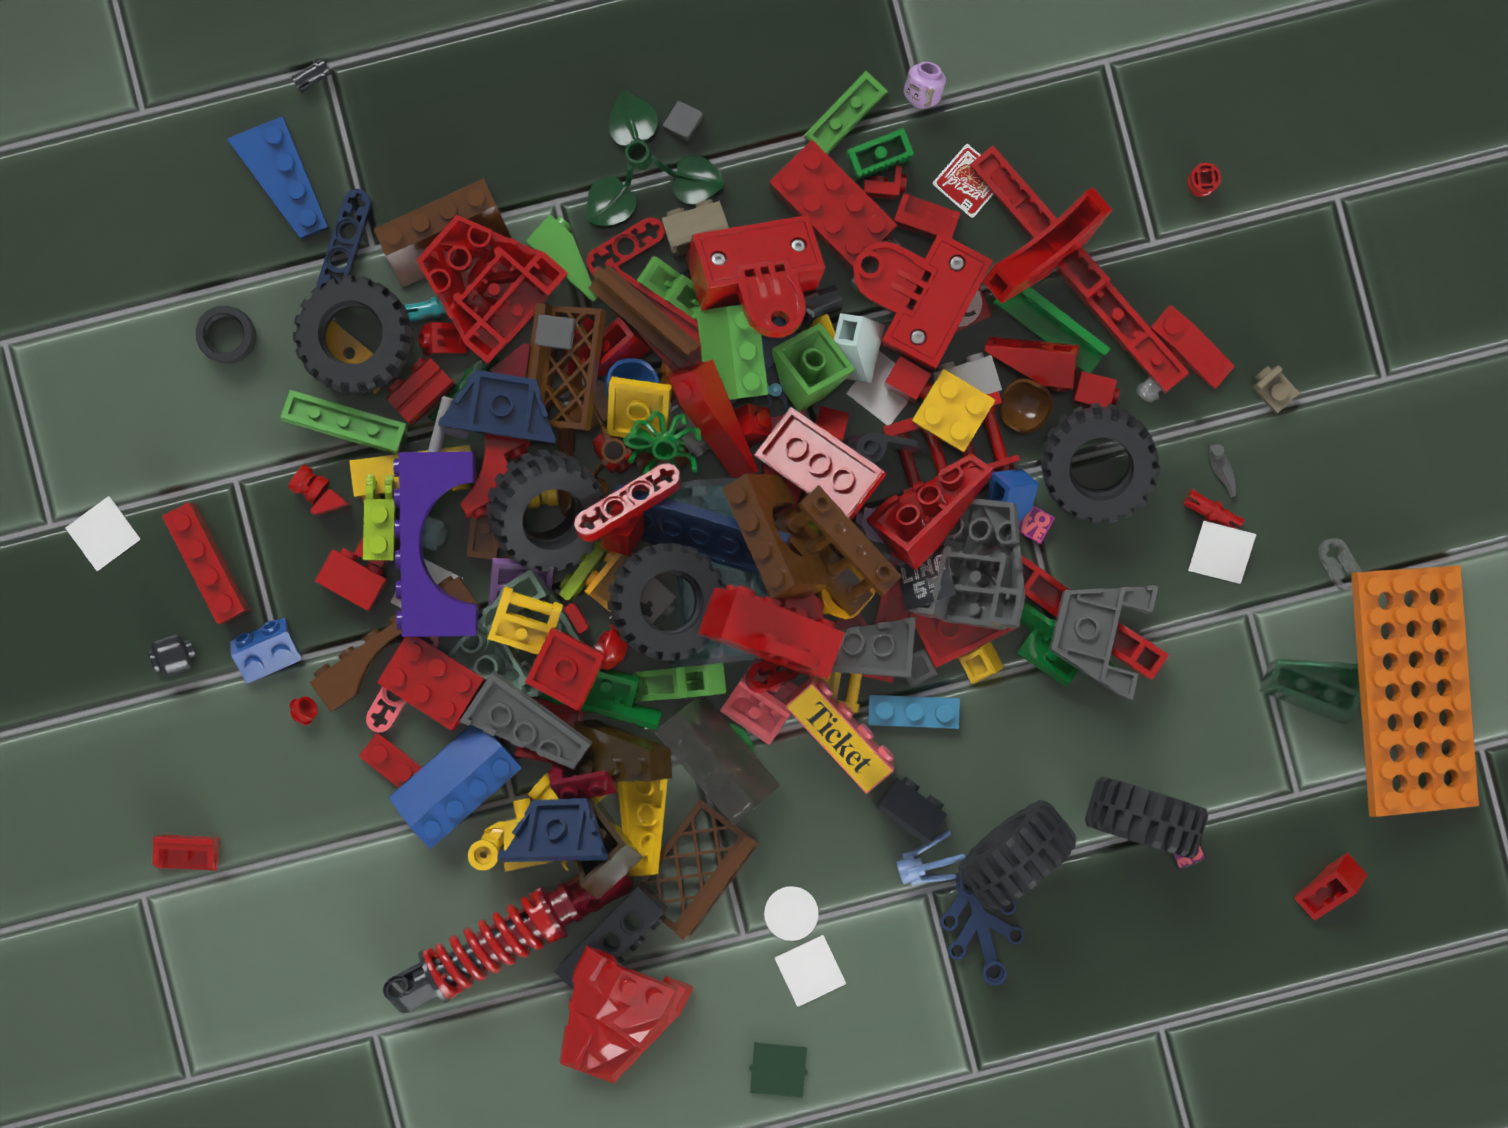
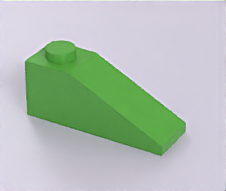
(558, 243)

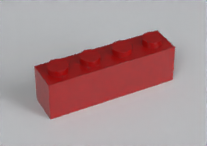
(206, 563)

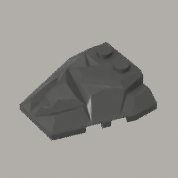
(983, 567)

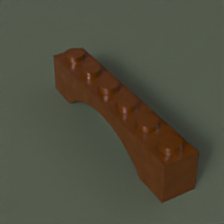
(344, 679)

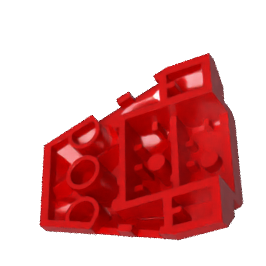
(487, 283)
(616, 1015)

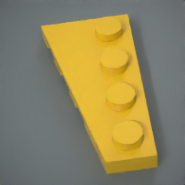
(642, 820)

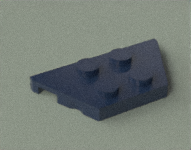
(500, 407)
(556, 833)

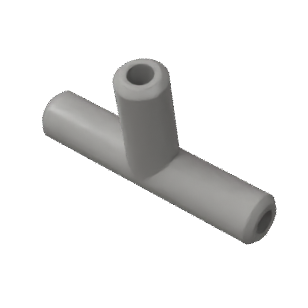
(439, 432)

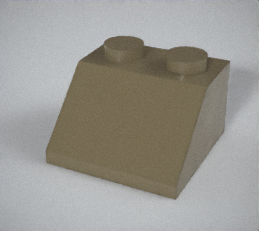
(682, 224)

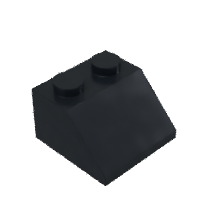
(912, 810)

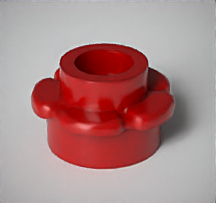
(303, 710)

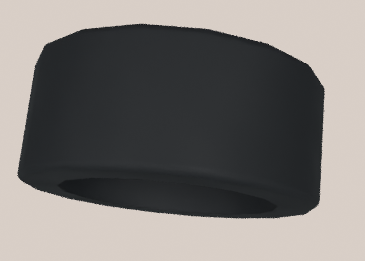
(209, 318)

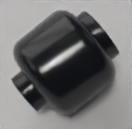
(171, 655)

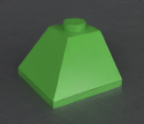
(810, 366)

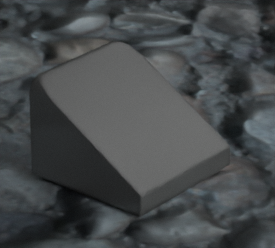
(683, 120)
(555, 332)

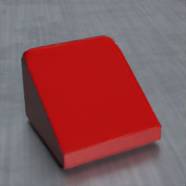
(329, 502)

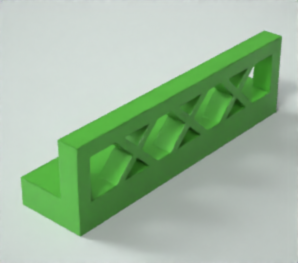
(344, 422)

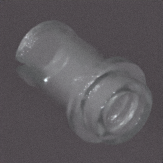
(1149, 390)

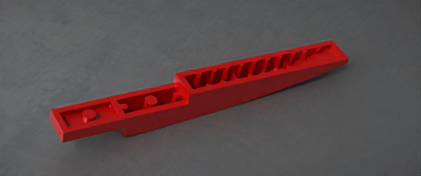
(1081, 273)

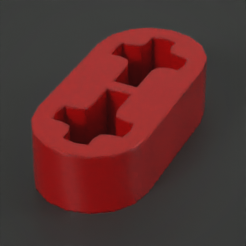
(773, 681)

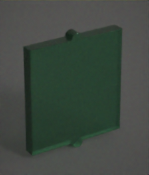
(778, 1069)

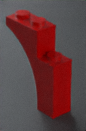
(1047, 249)
(494, 462)

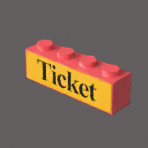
(840, 734)

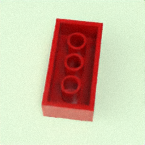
(835, 204)

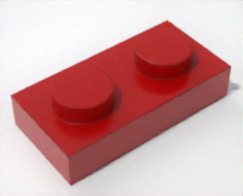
(389, 760)

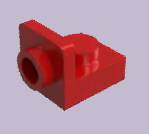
(880, 187)
(440, 339)

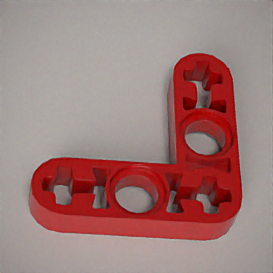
(627, 234)

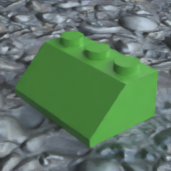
(735, 351)

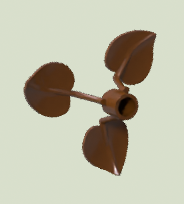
(612, 449)

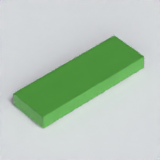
(846, 113)

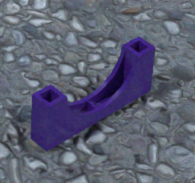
(424, 605)

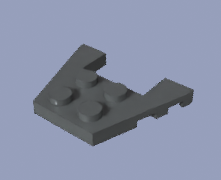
(1088, 628)

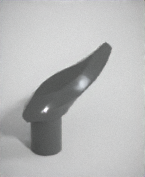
(1222, 467)

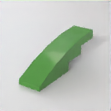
(670, 286)

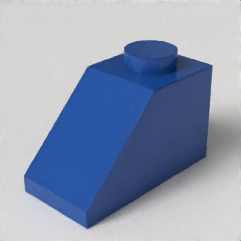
(1014, 487)

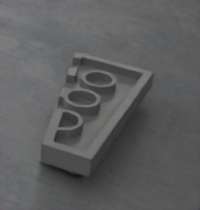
(878, 649)
(515, 716)

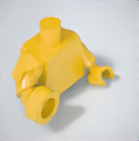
(484, 852)

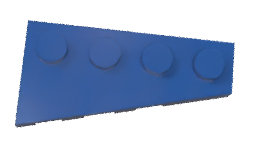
(280, 171)

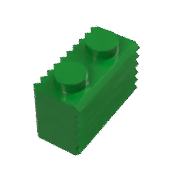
(879, 154)

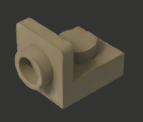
(1274, 388)

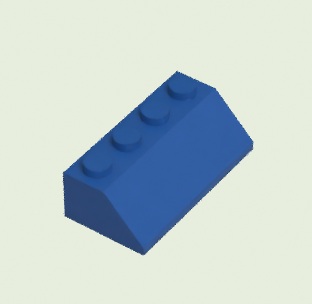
(454, 784)

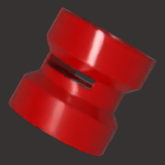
(1199, 184)
(309, 484)

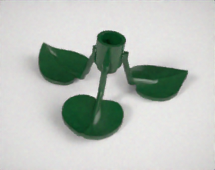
(629, 124)

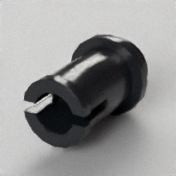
(311, 75)

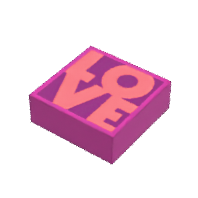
(1035, 524)

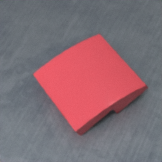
(759, 712)

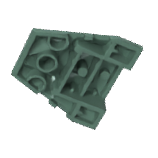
(513, 664)

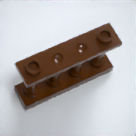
(848, 539)

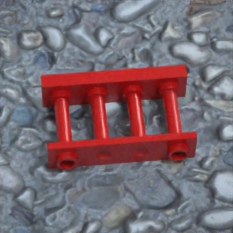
(903, 428)

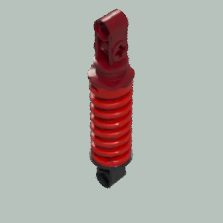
(448, 973)

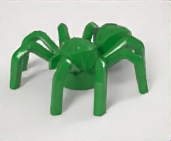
(663, 444)

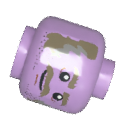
(924, 85)

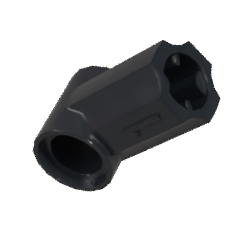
(820, 303)

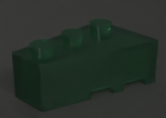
(1315, 686)

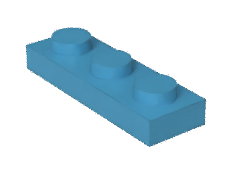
(913, 711)

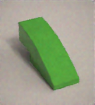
(680, 682)

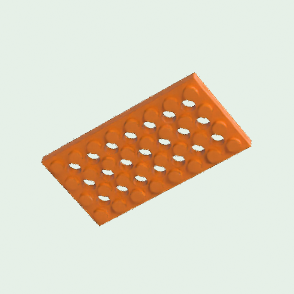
(1403, 706)

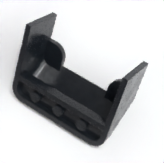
(874, 448)

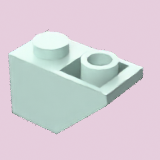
(860, 342)

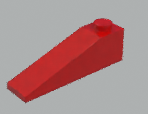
(707, 406)
(925, 515)

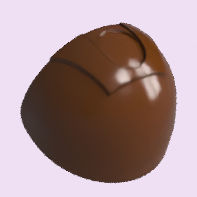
(1025, 405)

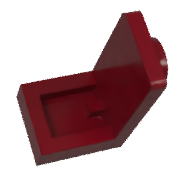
(569, 786)

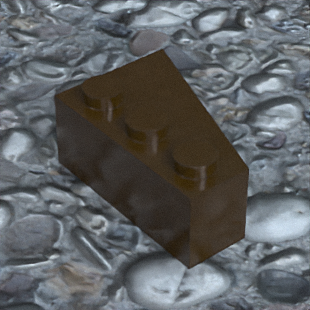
(622, 754)

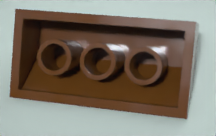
(412, 233)

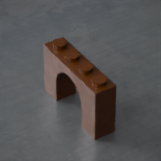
(784, 573)

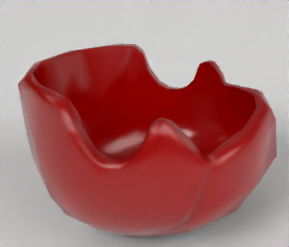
(613, 647)

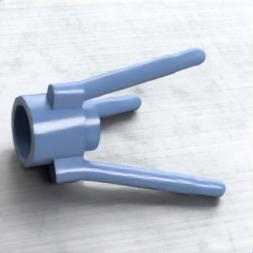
(913, 869)

